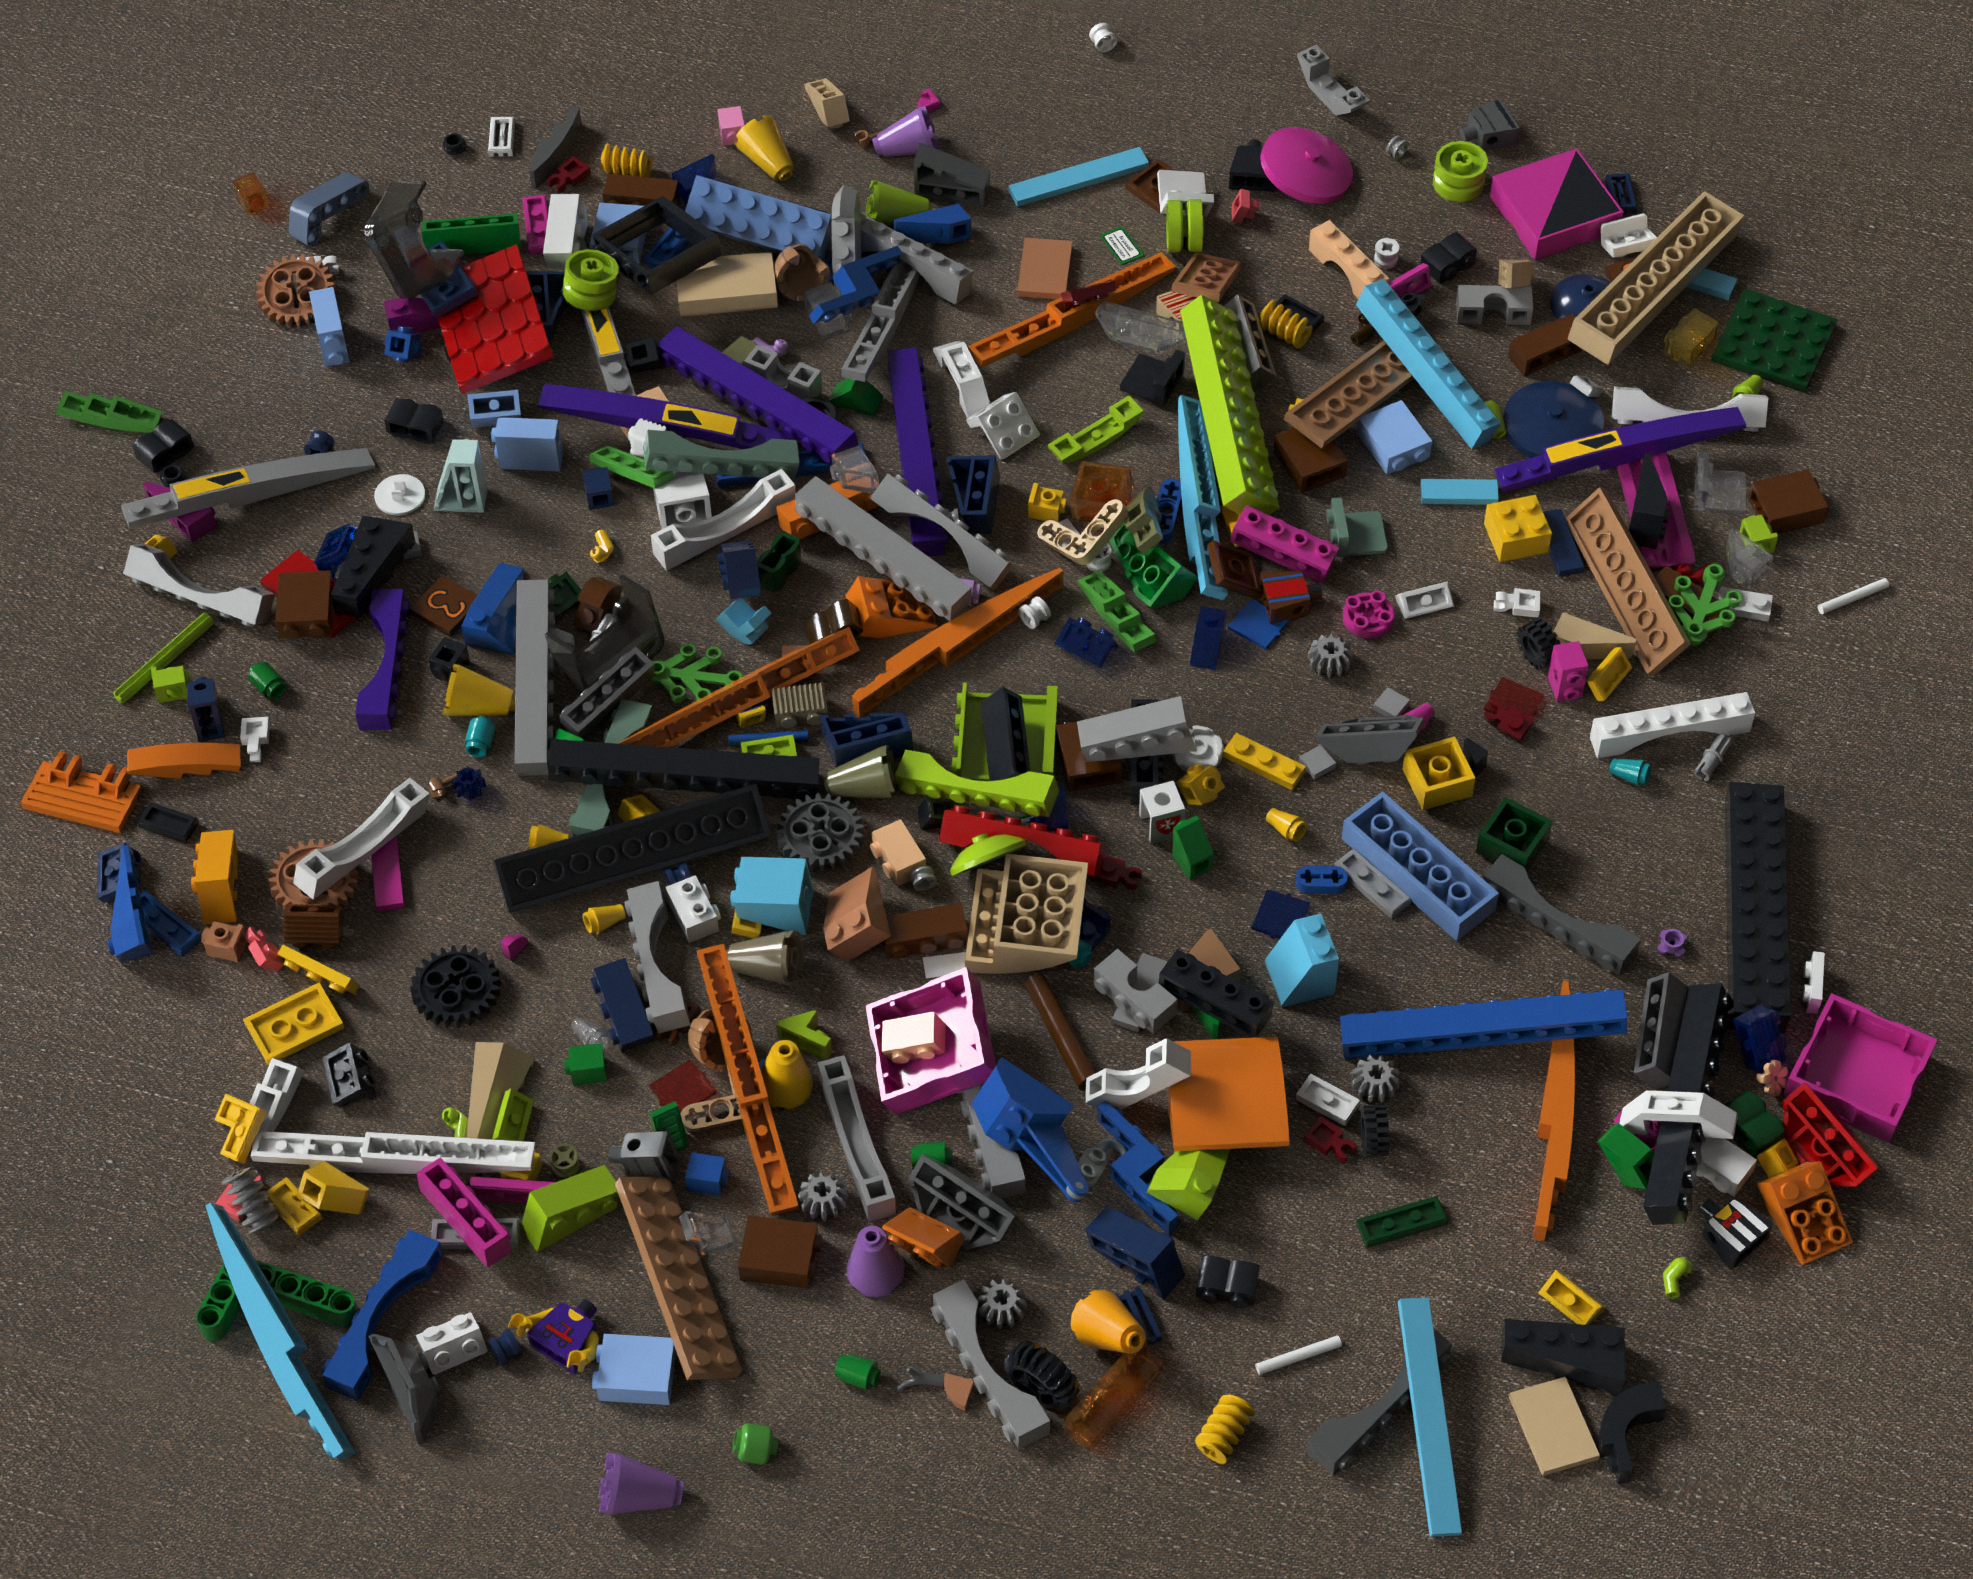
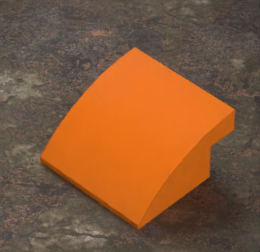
(1230, 1097)

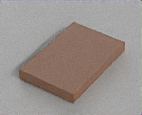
(1044, 268)

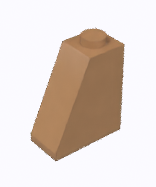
(1212, 953)

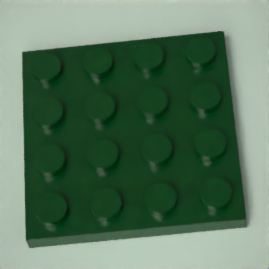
(1774, 340)

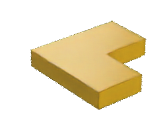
(244, 1123)

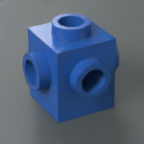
(403, 344)

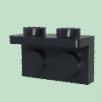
(349, 1074)

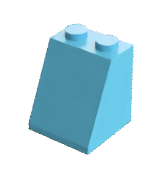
(774, 892)
(1303, 962)

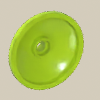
(985, 850)

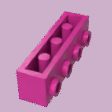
(1284, 544)
(464, 1212)

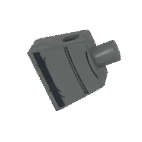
(1491, 127)
(647, 1155)

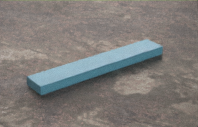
(1078, 176)

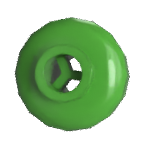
(754, 1443)

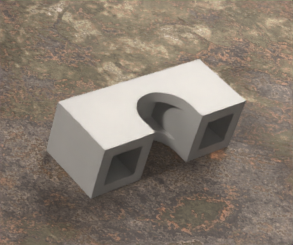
(1512, 302)
(801, 382)
(1148, 1007)

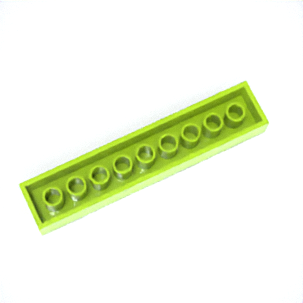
(1229, 407)

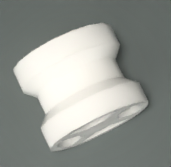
(1103, 37)
(1386, 253)
(1102, 561)
(1034, 612)

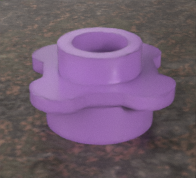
(1674, 936)

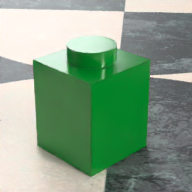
(586, 1064)

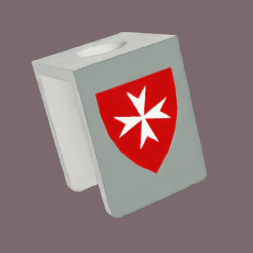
(1163, 807)

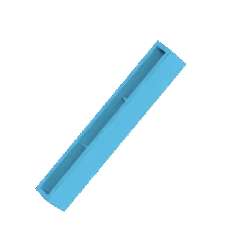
(1428, 364)

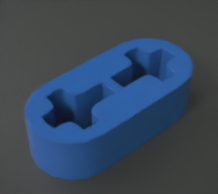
(1321, 880)

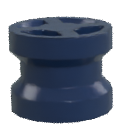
(320, 443)
(676, 874)
(504, 1347)

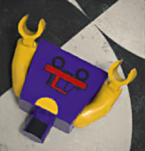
(562, 1334)

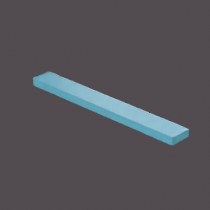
(1429, 1417)

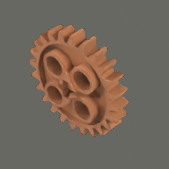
(273, 293)
(288, 893)

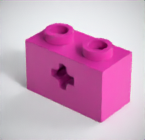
(1567, 671)

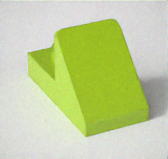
(802, 1032)

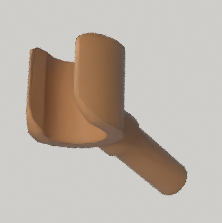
(864, 139)
(437, 786)

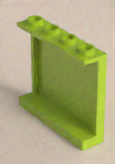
(1040, 726)

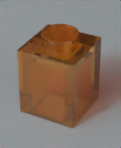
(250, 193)

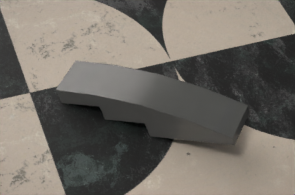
(553, 150)

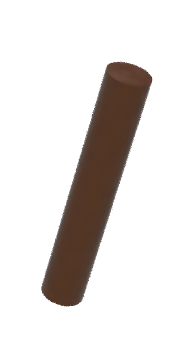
(1060, 1029)

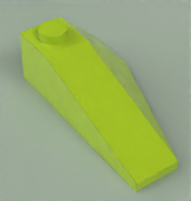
(1189, 1180)

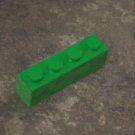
(474, 234)

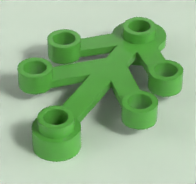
(1712, 577)
(691, 674)

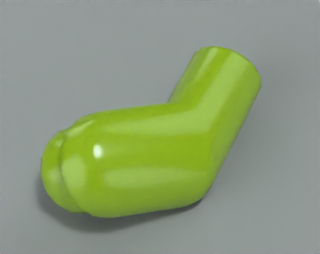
(456, 1121)
(1673, 1273)

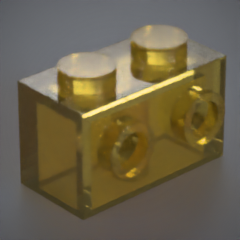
(1690, 337)

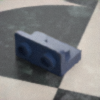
(109, 870)

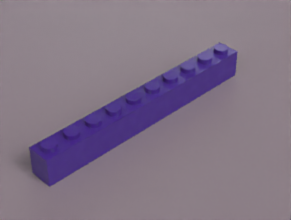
(755, 394)
(916, 444)

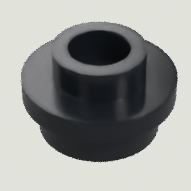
(454, 144)
(172, 474)

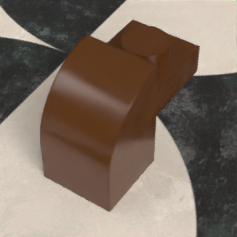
(596, 599)

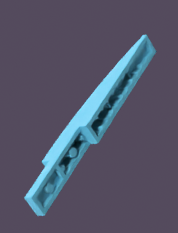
(1198, 492)
(276, 1334)

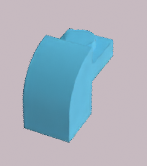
(743, 622)

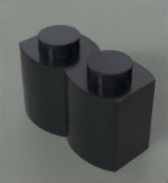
(1449, 257)
(414, 420)
(163, 445)
(1227, 1281)

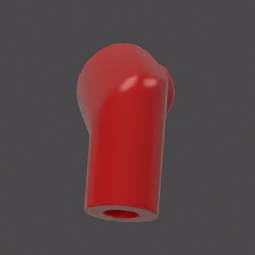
(1695, 576)

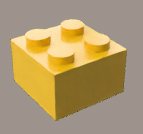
(1517, 528)
(1438, 773)

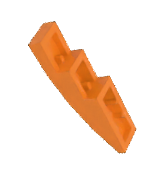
(181, 758)

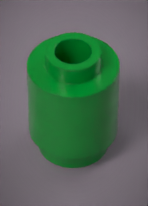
(266, 680)
(935, 1150)
(857, 1371)

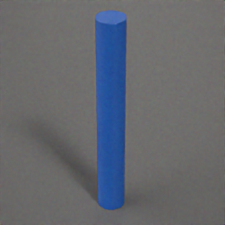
(737, 739)

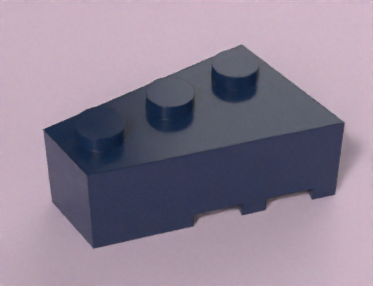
(976, 489)

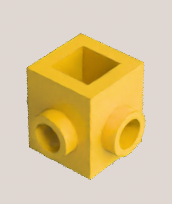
(1200, 784)

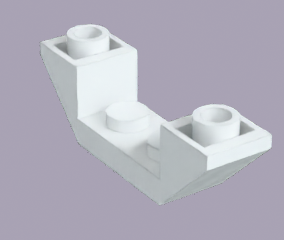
(965, 374)
(1715, 1118)

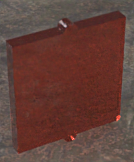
(1513, 694)
(683, 1085)

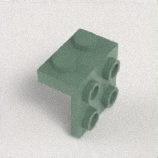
(1355, 532)

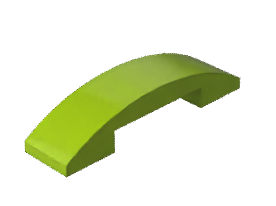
(1099, 434)

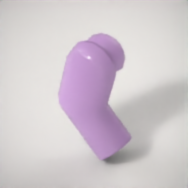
(779, 346)

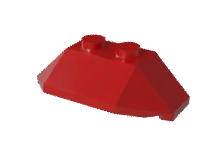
(1821, 1135)

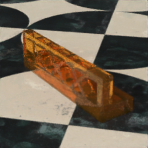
(1111, 1396)

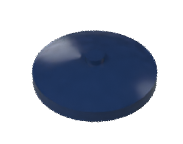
(1549, 415)

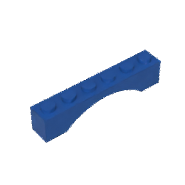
(412, 1264)

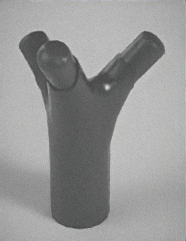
(921, 1378)

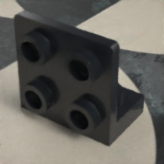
(1154, 378)

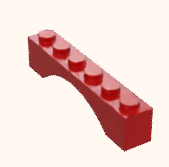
(961, 826)

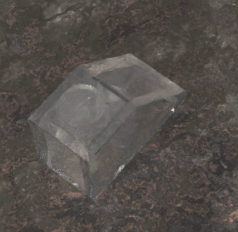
(854, 470)
(1746, 559)

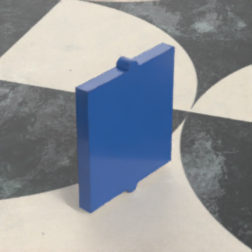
(1254, 625)

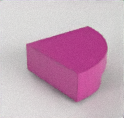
(929, 100)
(513, 945)

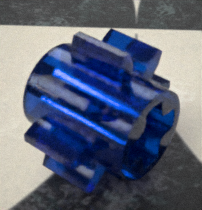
(468, 783)

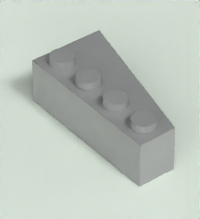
(1138, 732)

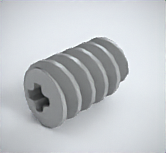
(251, 1199)

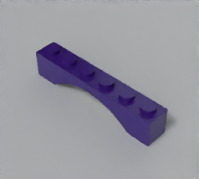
(376, 701)

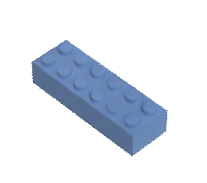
(758, 218)
(1420, 866)

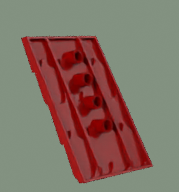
(499, 327)

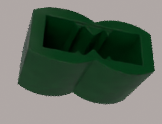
(779, 561)
(1755, 1125)

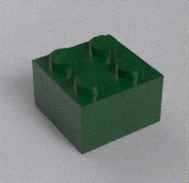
(1514, 833)

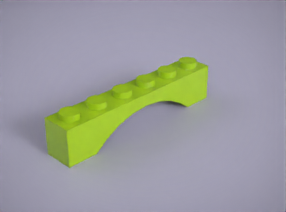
(1025, 793)

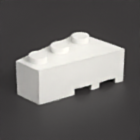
(564, 228)

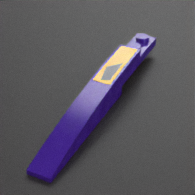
(680, 418)
(1619, 446)

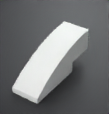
(276, 1092)

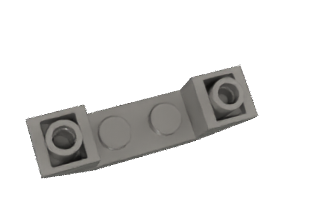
(1316, 72)

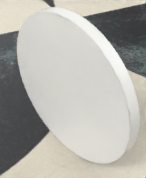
(399, 494)

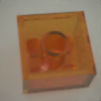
(1098, 485)

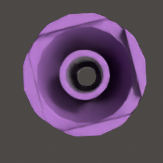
(875, 1264)

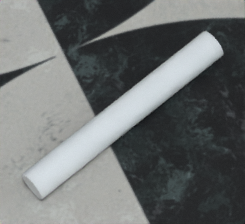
(1853, 596)
(1298, 1355)

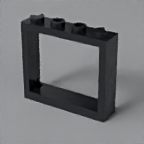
(661, 210)

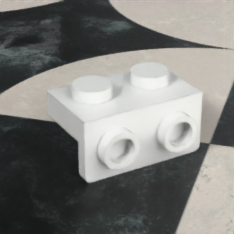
(1626, 235)
(452, 1343)

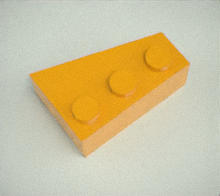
(215, 876)

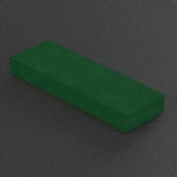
(1401, 1222)

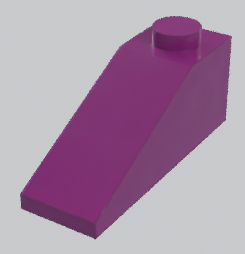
(410, 313)
(192, 524)

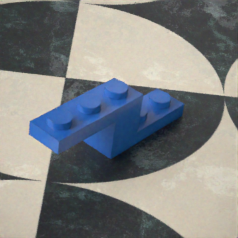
(856, 285)
(1137, 1166)

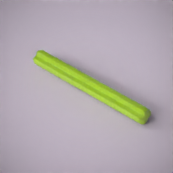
(163, 657)

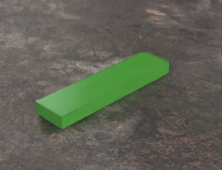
(629, 466)

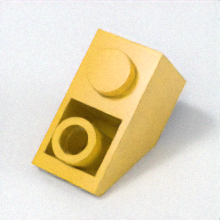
(332, 1190)

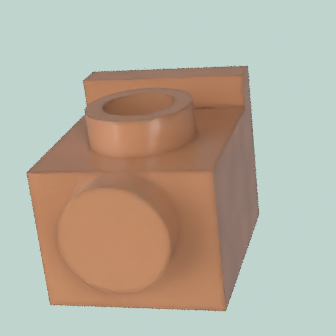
(224, 941)

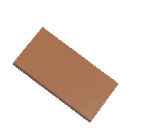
(1206, 276)

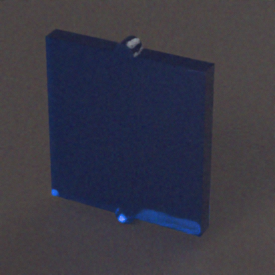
(1278, 913)

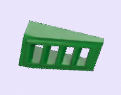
(672, 1124)

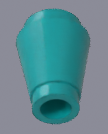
(1631, 770)

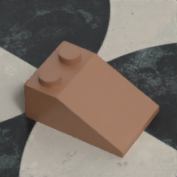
(855, 917)

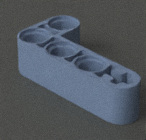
(322, 203)

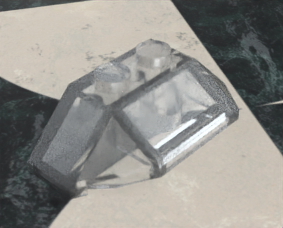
(1140, 329)

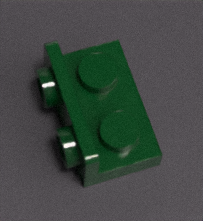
(565, 593)

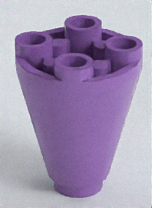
(906, 134)
(636, 1486)

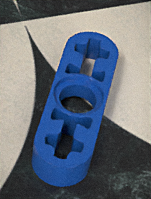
(1174, 504)

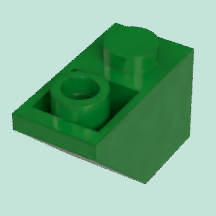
(1192, 848)
(1628, 1156)

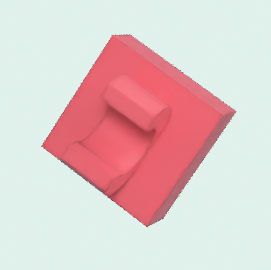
(1243, 206)

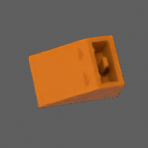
(888, 609)
(1806, 1211)
(925, 1236)

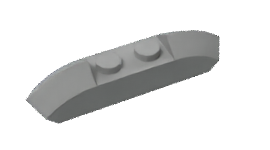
(845, 228)

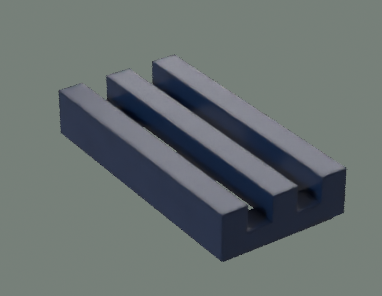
(1632, 206)
(1138, 1294)

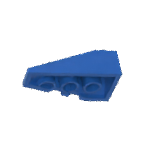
(492, 614)
(128, 924)

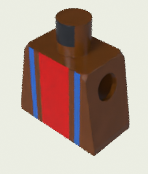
(1287, 595)

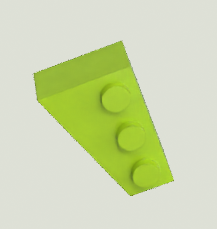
(568, 1206)

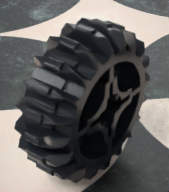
(1042, 1375)

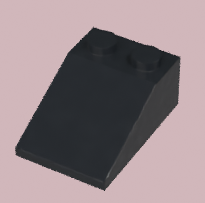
(1649, 507)

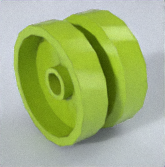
(1460, 171)
(1188, 225)
(590, 280)

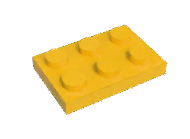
(293, 1023)

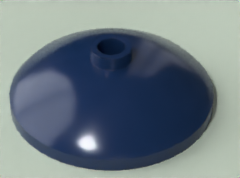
(1575, 294)

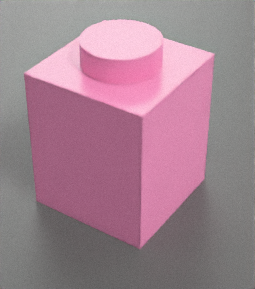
(730, 124)

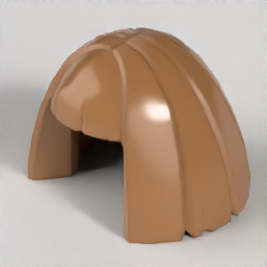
(798, 271)
(705, 1041)

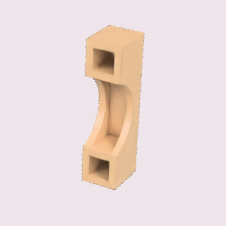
(1331, 244)

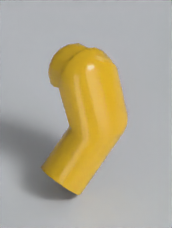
(604, 549)

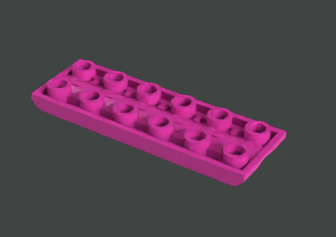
(1677, 545)

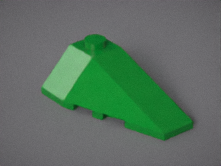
(1154, 575)

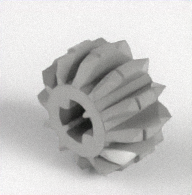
(1330, 655)
(1375, 1079)
(833, 1194)
(991, 1302)

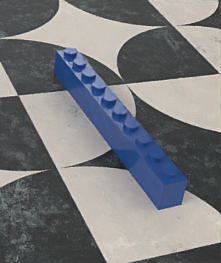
(1484, 1024)

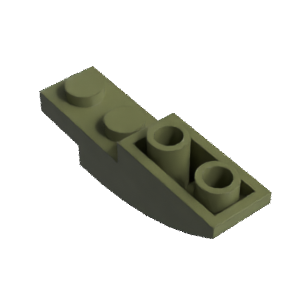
(1143, 520)

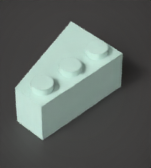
(462, 480)

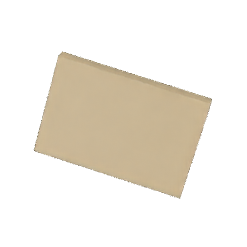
(1554, 1426)

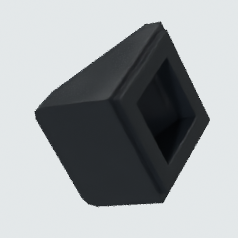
(1475, 756)
(931, 813)

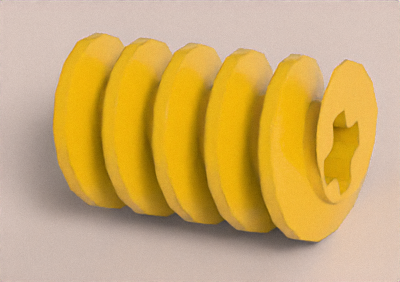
(626, 163)
(1284, 326)
(1223, 1427)

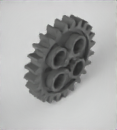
(820, 831)

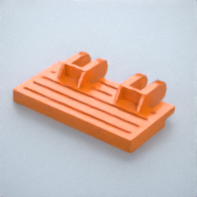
(87, 799)

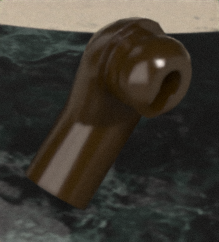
(1365, 331)

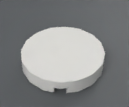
(1208, 751)

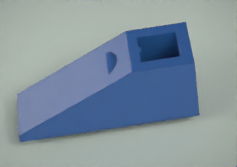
(939, 225)

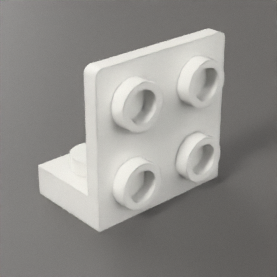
(1182, 187)
(1005, 424)

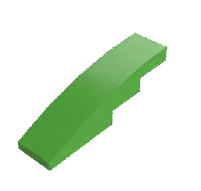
(108, 413)
(1116, 611)

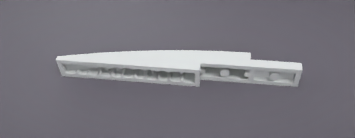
(393, 1152)

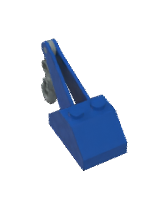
(1029, 1118)

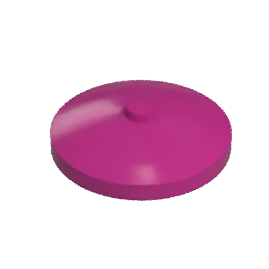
(1306, 165)

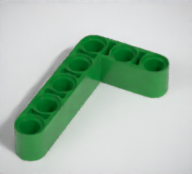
(281, 1281)

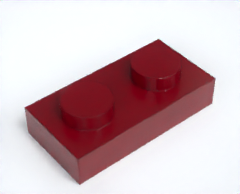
(1079, 295)

